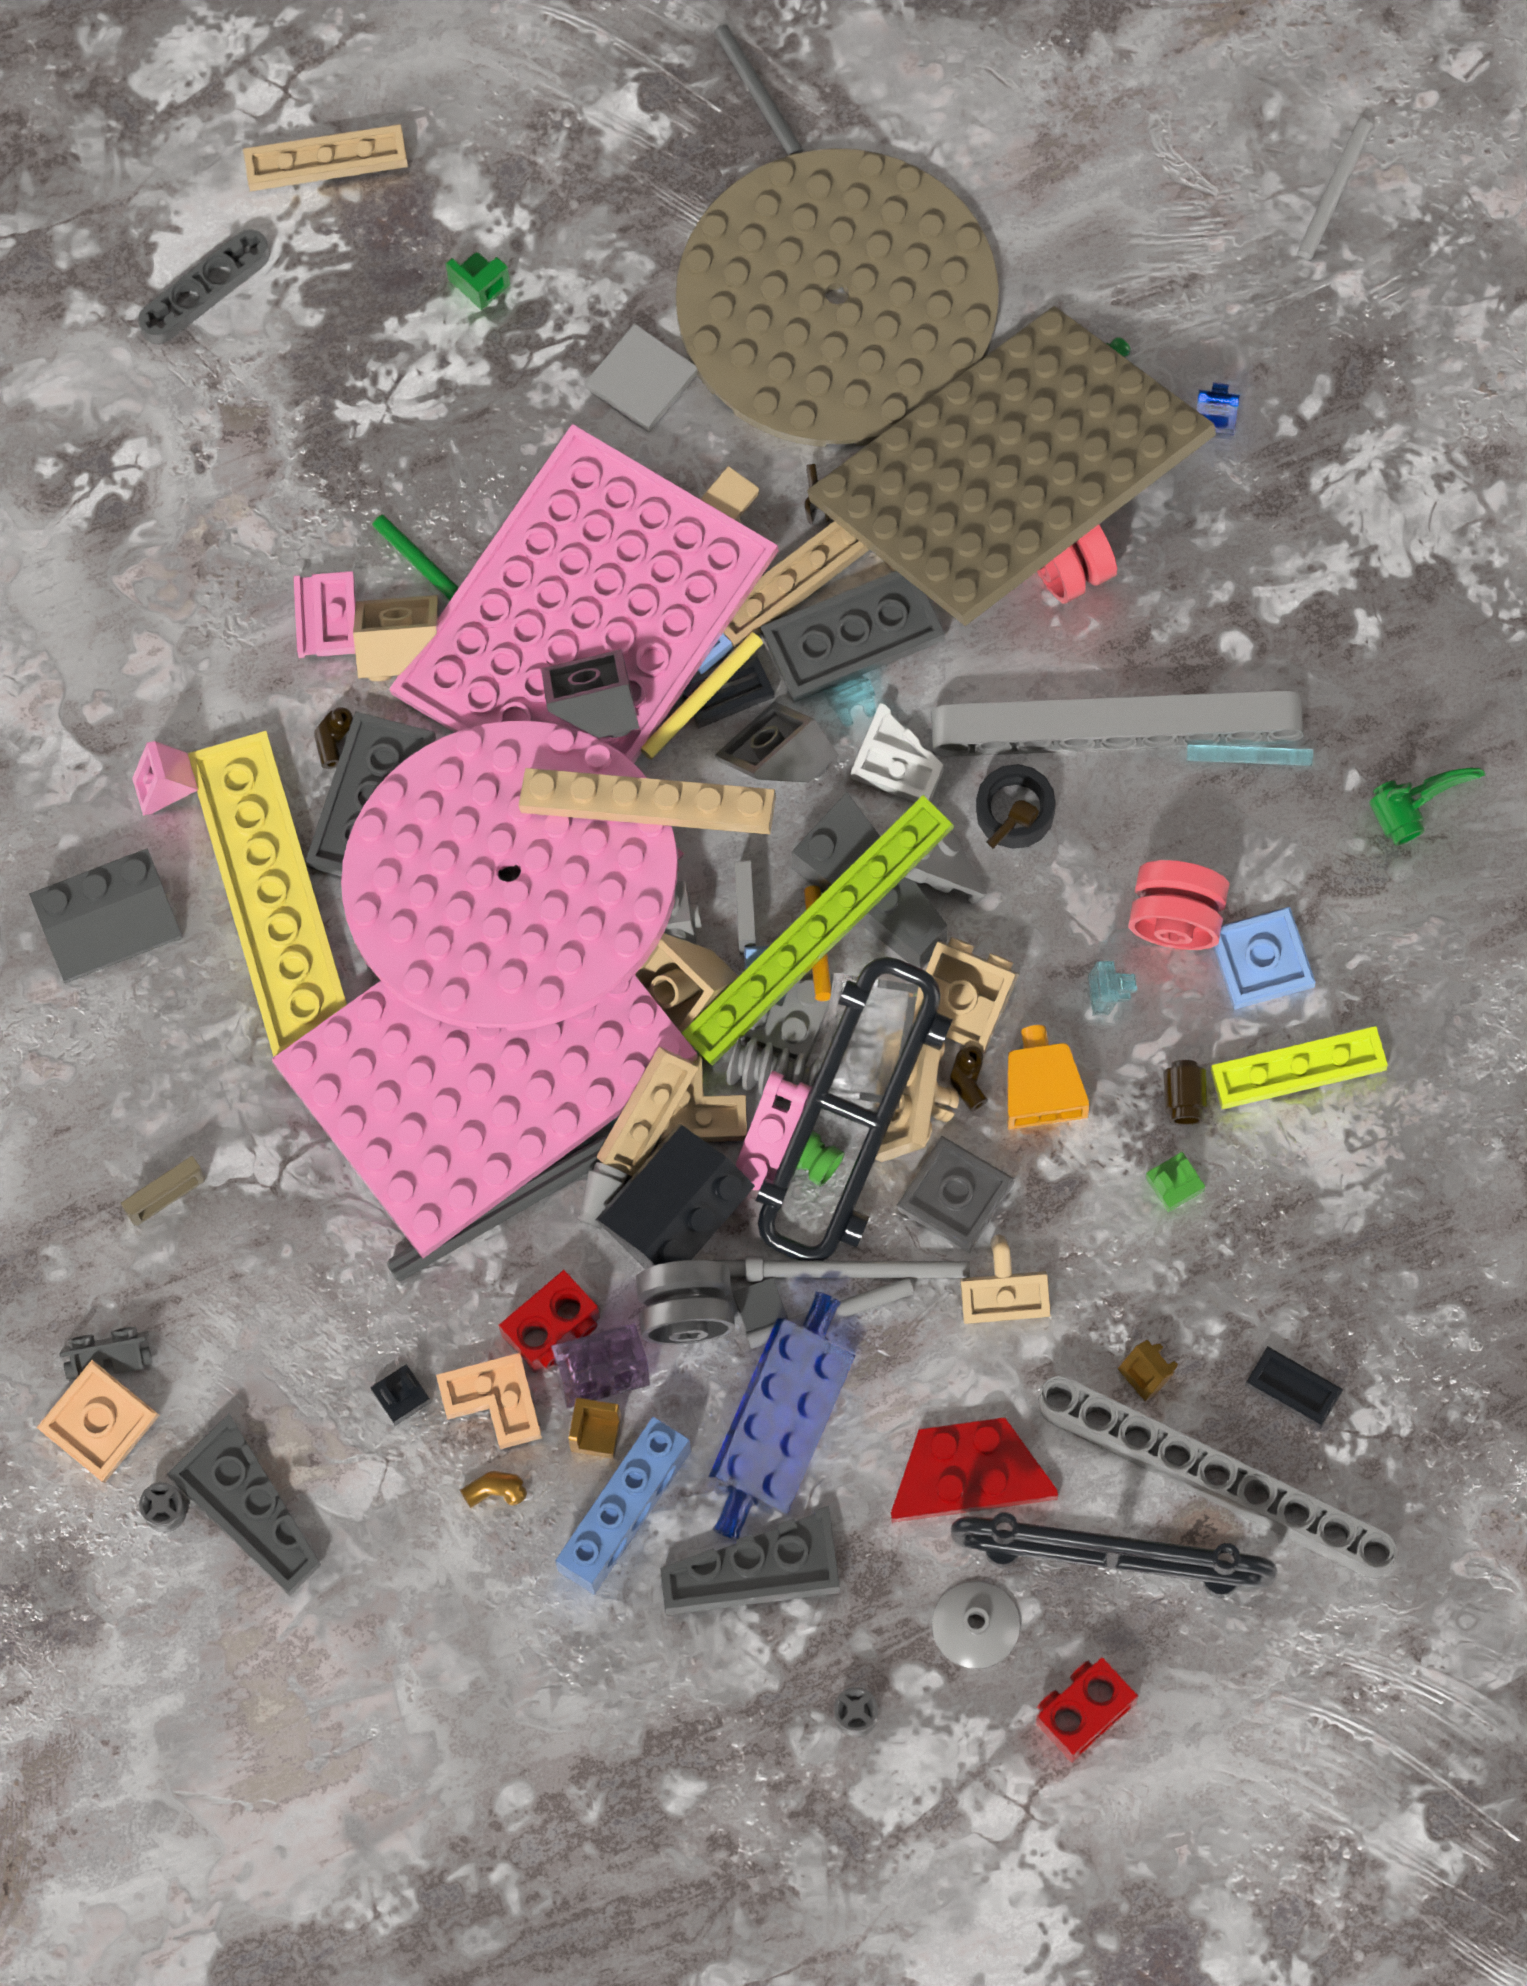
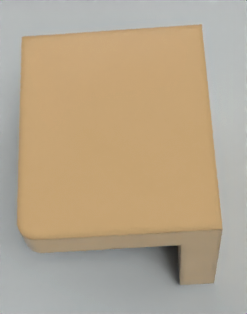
(731, 494)

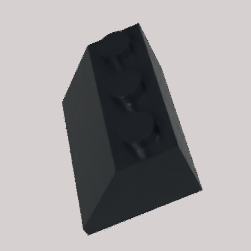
(675, 1200)

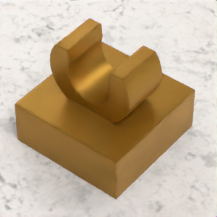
(1147, 1369)

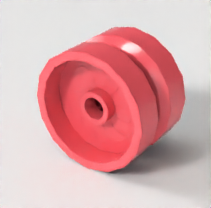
(1085, 560)
(1178, 905)

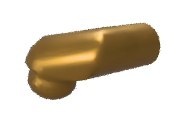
(497, 1484)

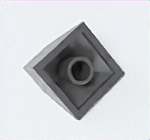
(780, 747)

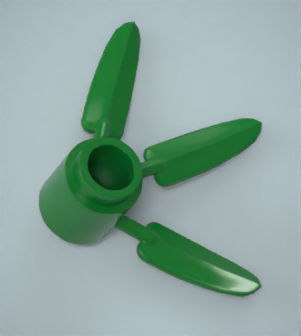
(1399, 811)

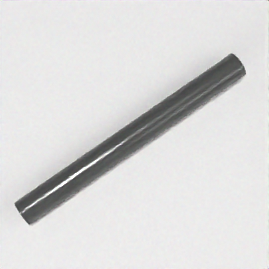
(757, 90)

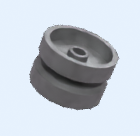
(685, 1302)

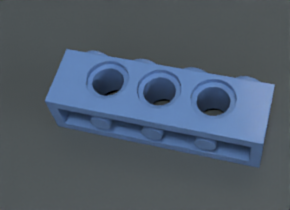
(623, 1505)

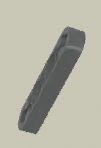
(199, 282)

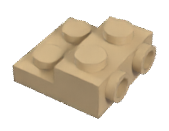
(971, 990)

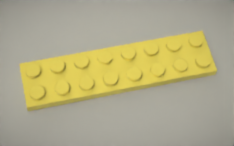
(267, 887)

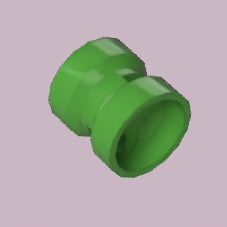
(820, 1160)

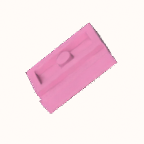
(325, 614)

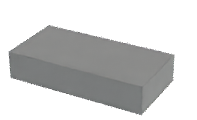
(745, 905)

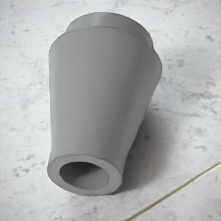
(599, 1191)

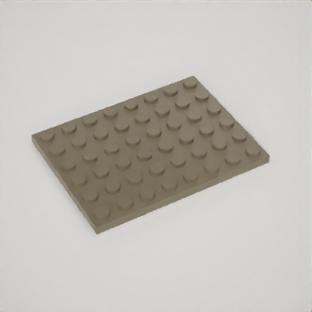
(1010, 464)

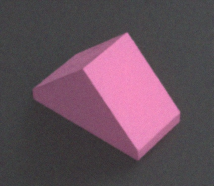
(162, 777)

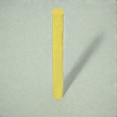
(701, 695)

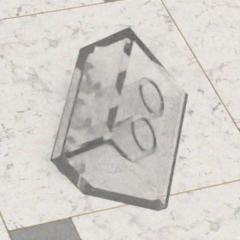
(875, 1042)

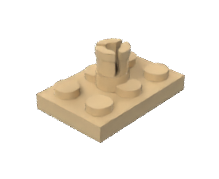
(920, 1101)

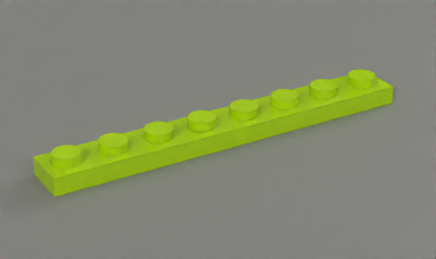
(817, 930)

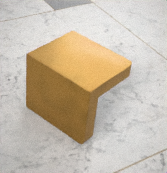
(595, 1428)

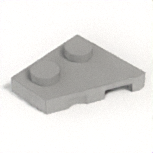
(949, 868)

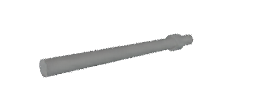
(756, 1269)

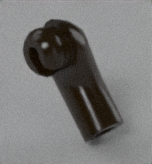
(330, 733)
(965, 1077)

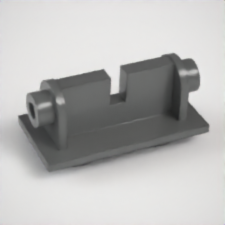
(122, 1349)

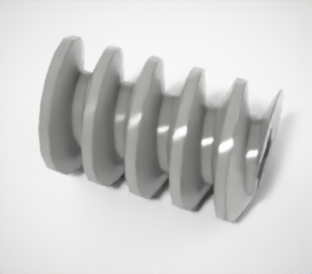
(757, 1066)

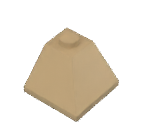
(392, 634)
(684, 978)

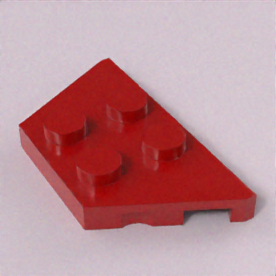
(969, 1471)

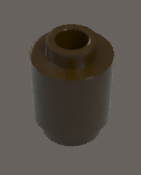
(1185, 1092)

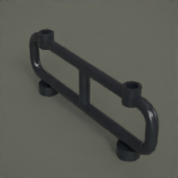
(928, 1029)
(1113, 1552)

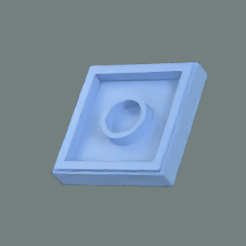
(1263, 958)

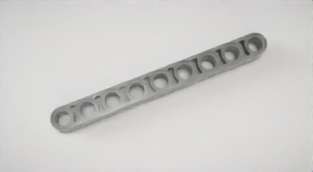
(1117, 723)
(1230, 1494)

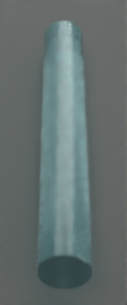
(1250, 755)

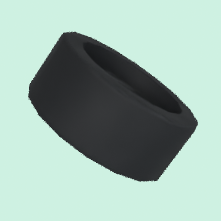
(1010, 776)

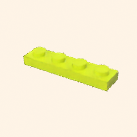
(1299, 1067)

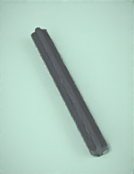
(543, 1185)

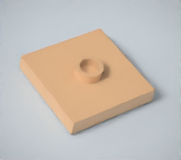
(98, 1421)

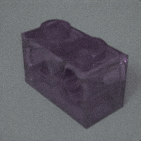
(601, 1365)

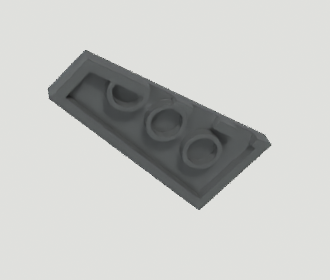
(771, 1567)

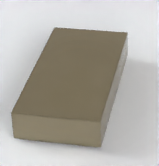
(163, 1191)

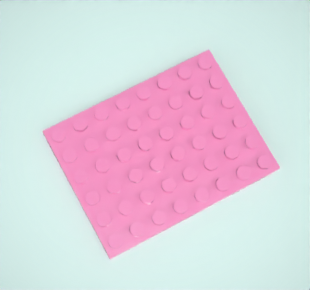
(583, 568)
(463, 1116)

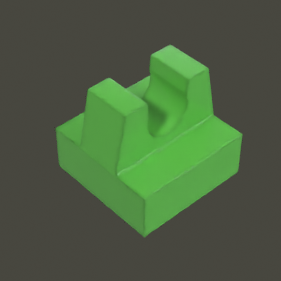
(1175, 1182)

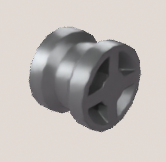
(157, 1500)
(855, 1700)

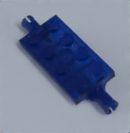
(781, 1416)

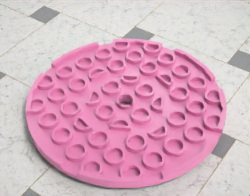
(490, 950)

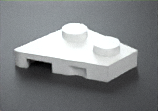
(895, 760)

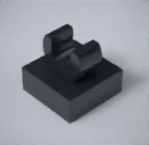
(400, 1395)

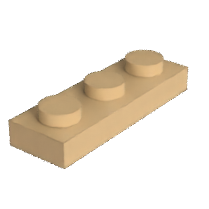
(647, 1111)

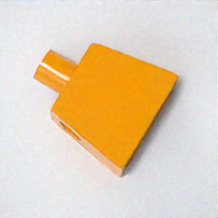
(1043, 1083)

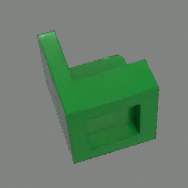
(479, 278)

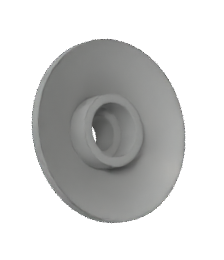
(971, 1646)

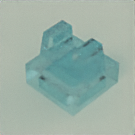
(849, 694)
(1109, 987)

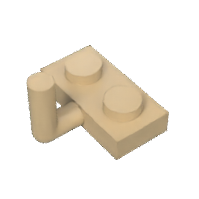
(1004, 1294)

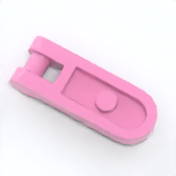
(771, 1129)

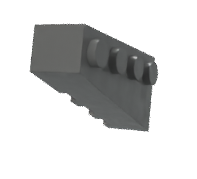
(903, 916)

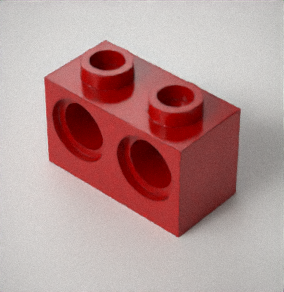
(541, 1314)
(1094, 1716)

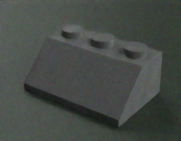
(105, 915)

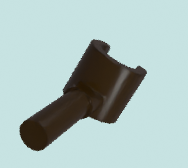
(812, 480)
(1022, 813)

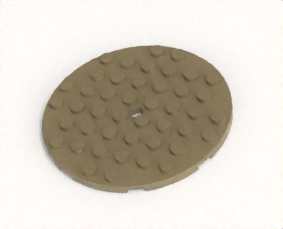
(822, 222)

